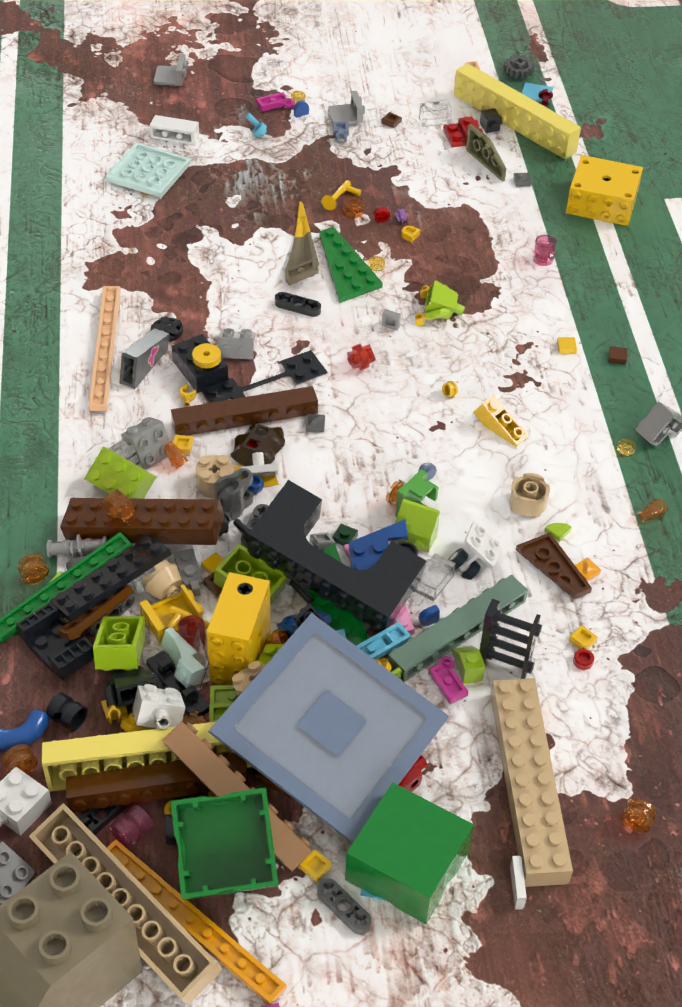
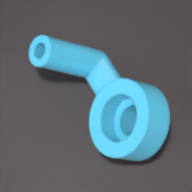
(260, 127)

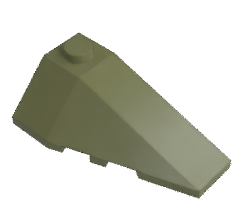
(485, 152)

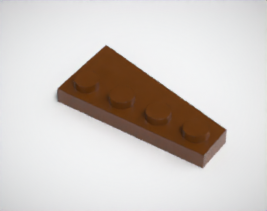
(553, 562)

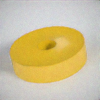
(206, 355)

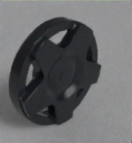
(170, 326)

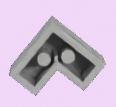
(659, 424)

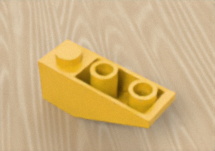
(500, 421)

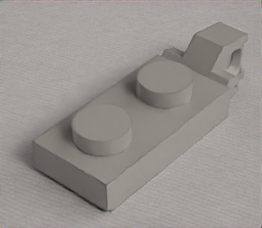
(189, 570)

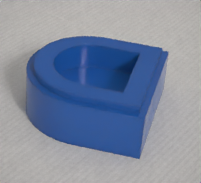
(301, 109)
(429, 615)

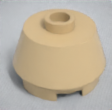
(163, 580)

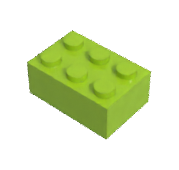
(115, 472)
(241, 562)
(119, 643)

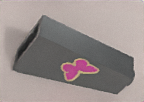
(142, 357)

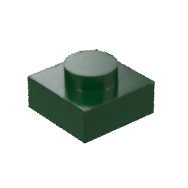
(344, 534)

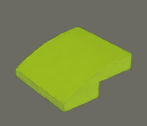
(220, 700)

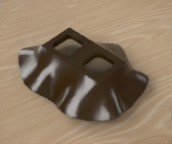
(269, 444)

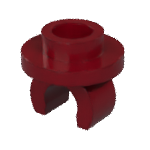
(545, 95)

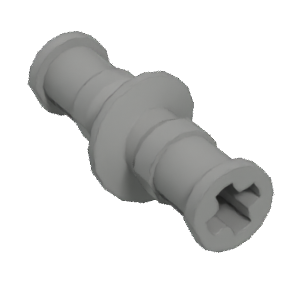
(75, 548)

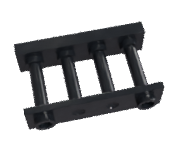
(489, 639)

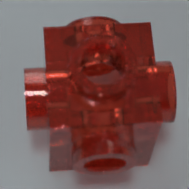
(360, 356)

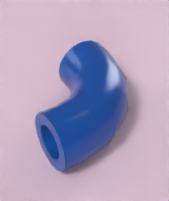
(26, 733)

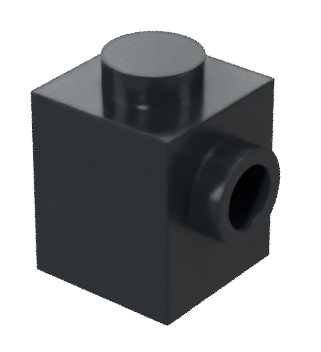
(490, 120)

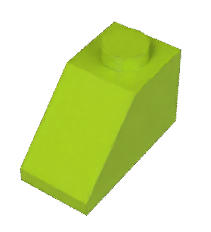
(469, 664)

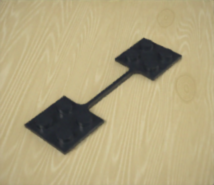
(299, 368)

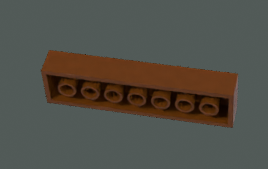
(164, 519)

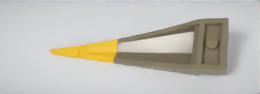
(303, 257)

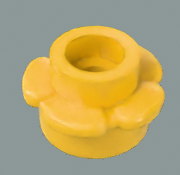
(450, 389)

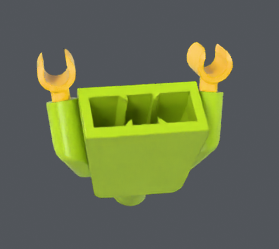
(439, 303)

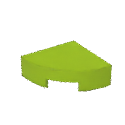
(558, 530)

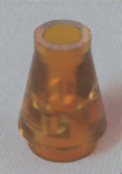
(176, 456)
(653, 510)

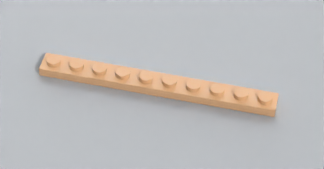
(104, 349)

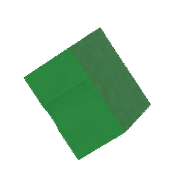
(224, 844)
(408, 852)

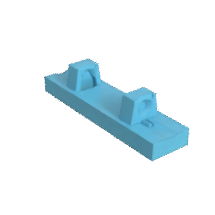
(385, 641)

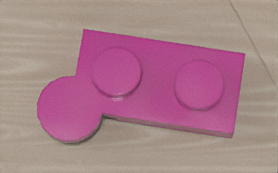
(274, 101)
(447, 680)

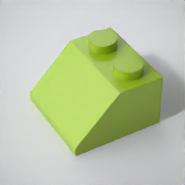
(420, 522)

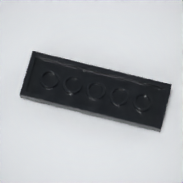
(110, 577)

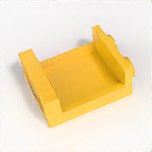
(158, 615)

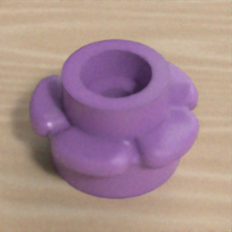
(401, 215)

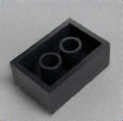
(197, 376)

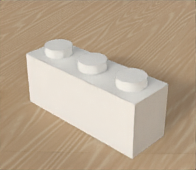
(174, 130)

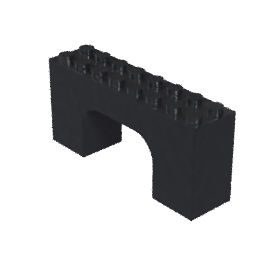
(367, 594)

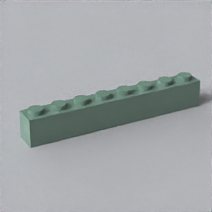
(455, 628)

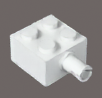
(158, 707)
(22, 801)

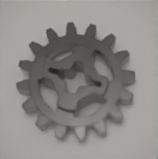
(519, 66)

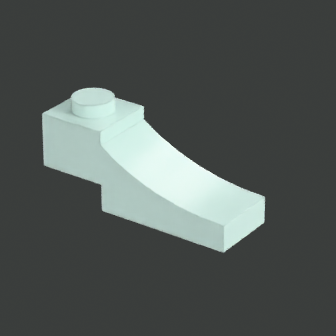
(188, 669)

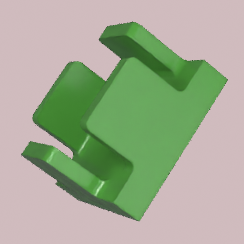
(416, 490)

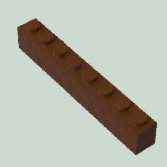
(244, 411)
(139, 784)

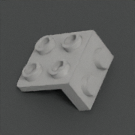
(172, 74)
(348, 113)
(236, 344)
(148, 441)
(13, 873)

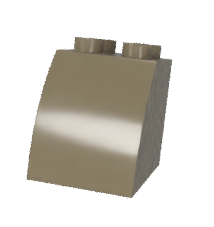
(65, 941)

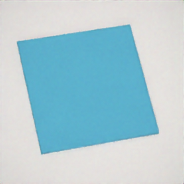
(532, 91)

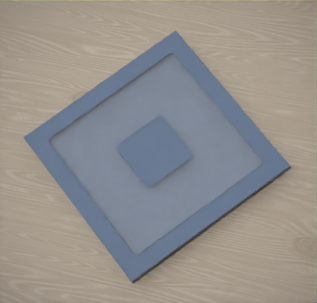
(329, 726)

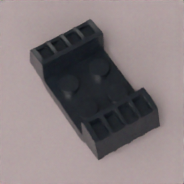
(57, 653)

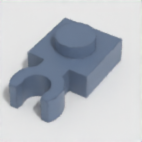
(340, 130)

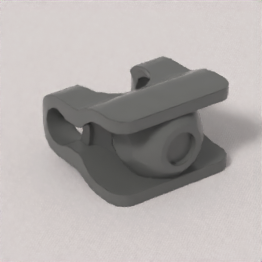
(232, 490)

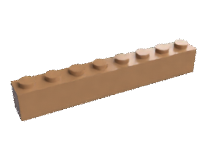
(222, 781)

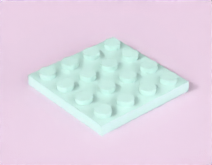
(148, 170)

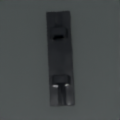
(192, 699)

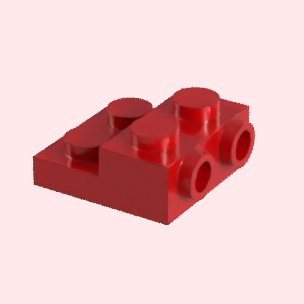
(458, 132)

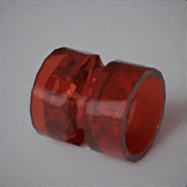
(189, 625)

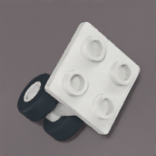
(482, 547)

